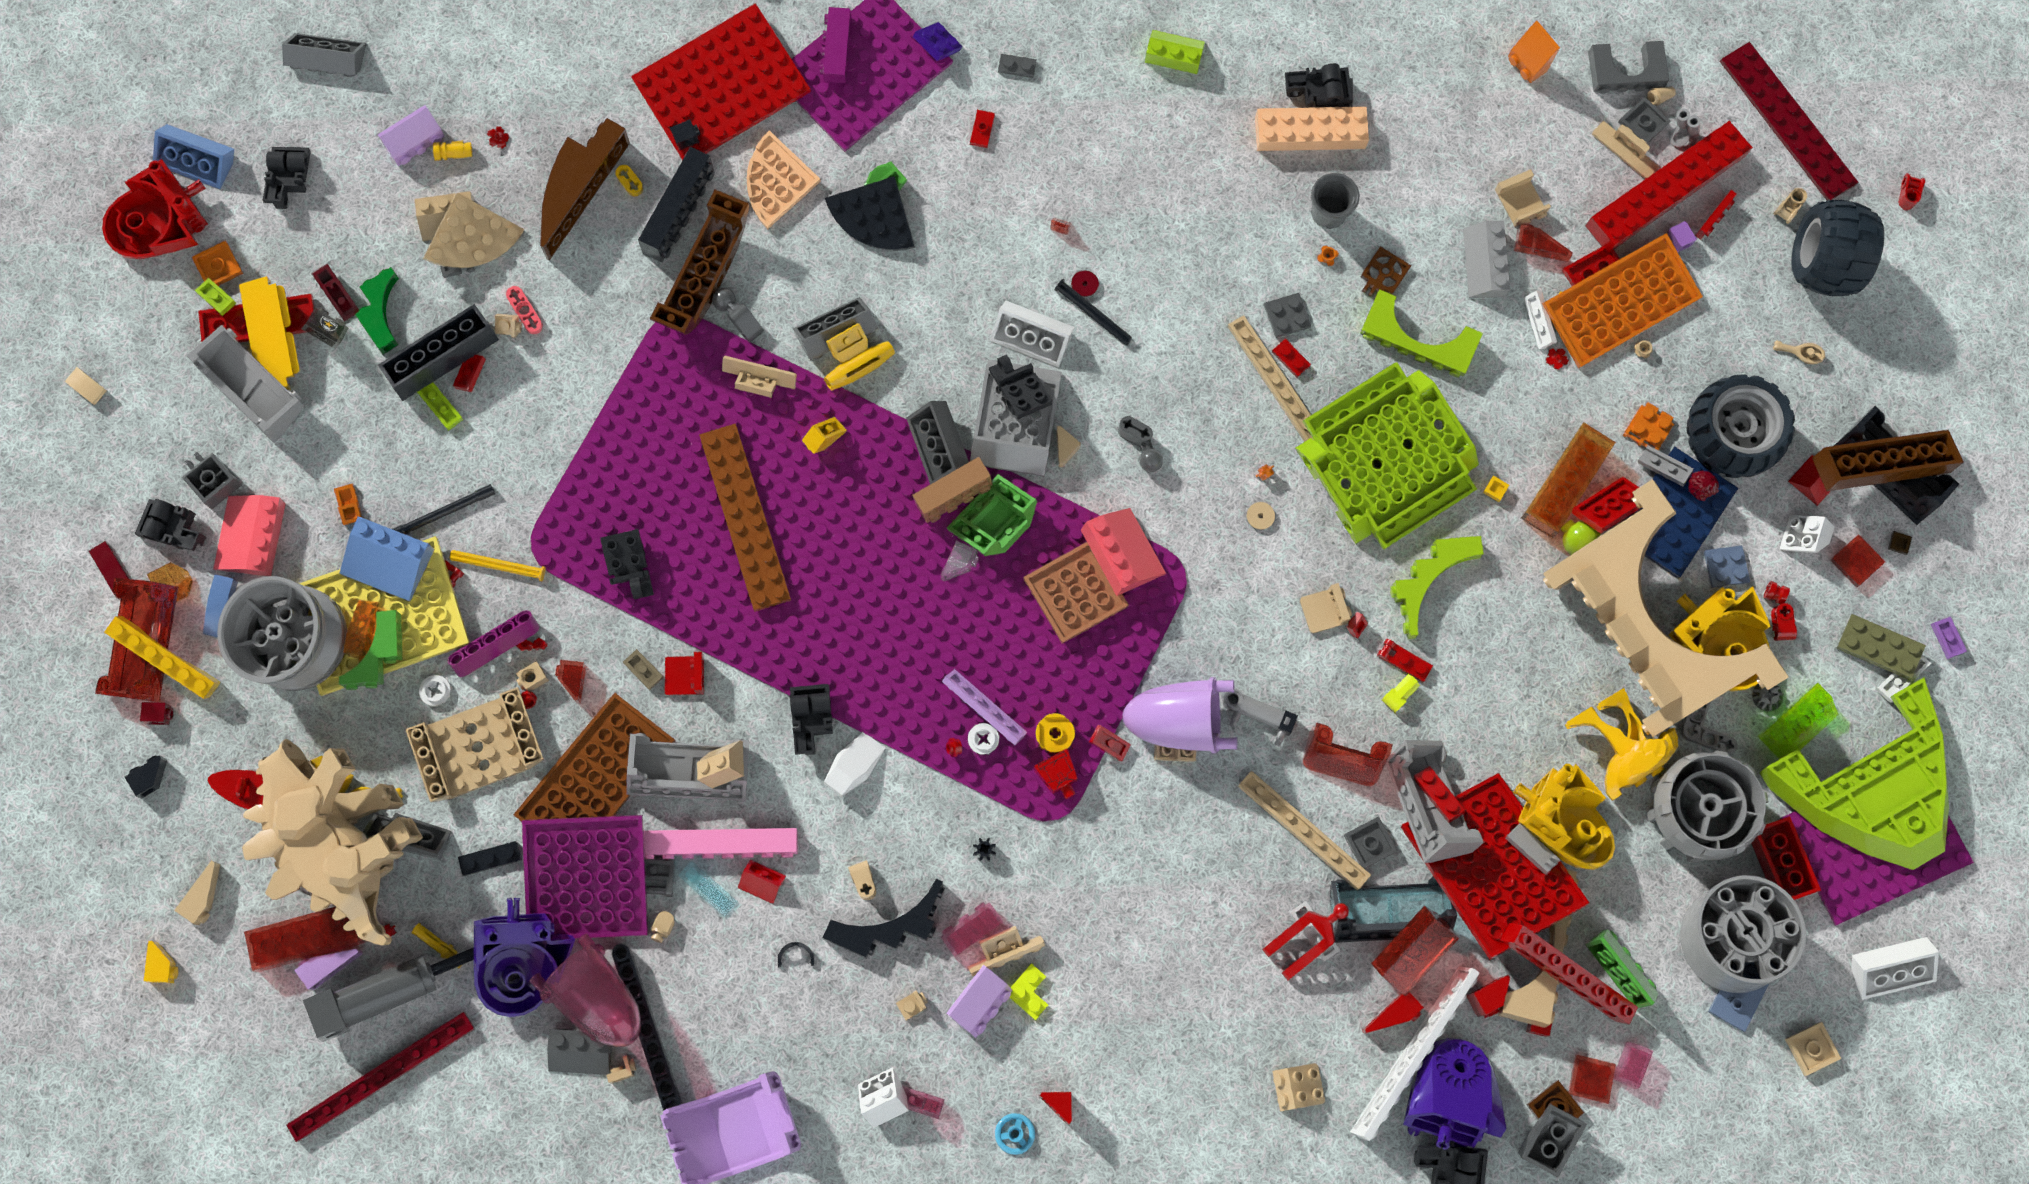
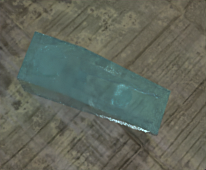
(707, 888)

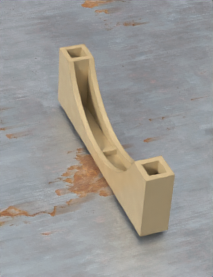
(1535, 1001)

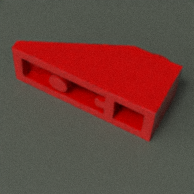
(1397, 1012)

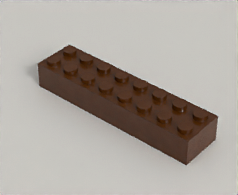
(1887, 460)

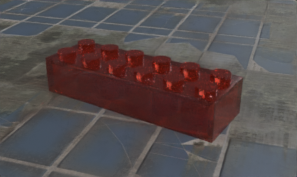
(298, 939)

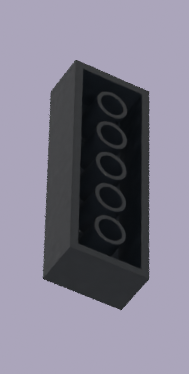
(676, 205)
(438, 352)

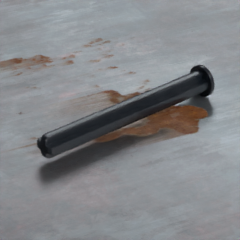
(1093, 312)

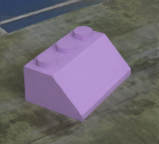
(411, 135)
(979, 1001)

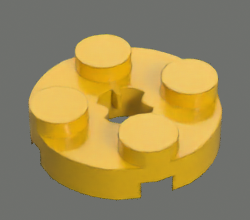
(1063, 725)

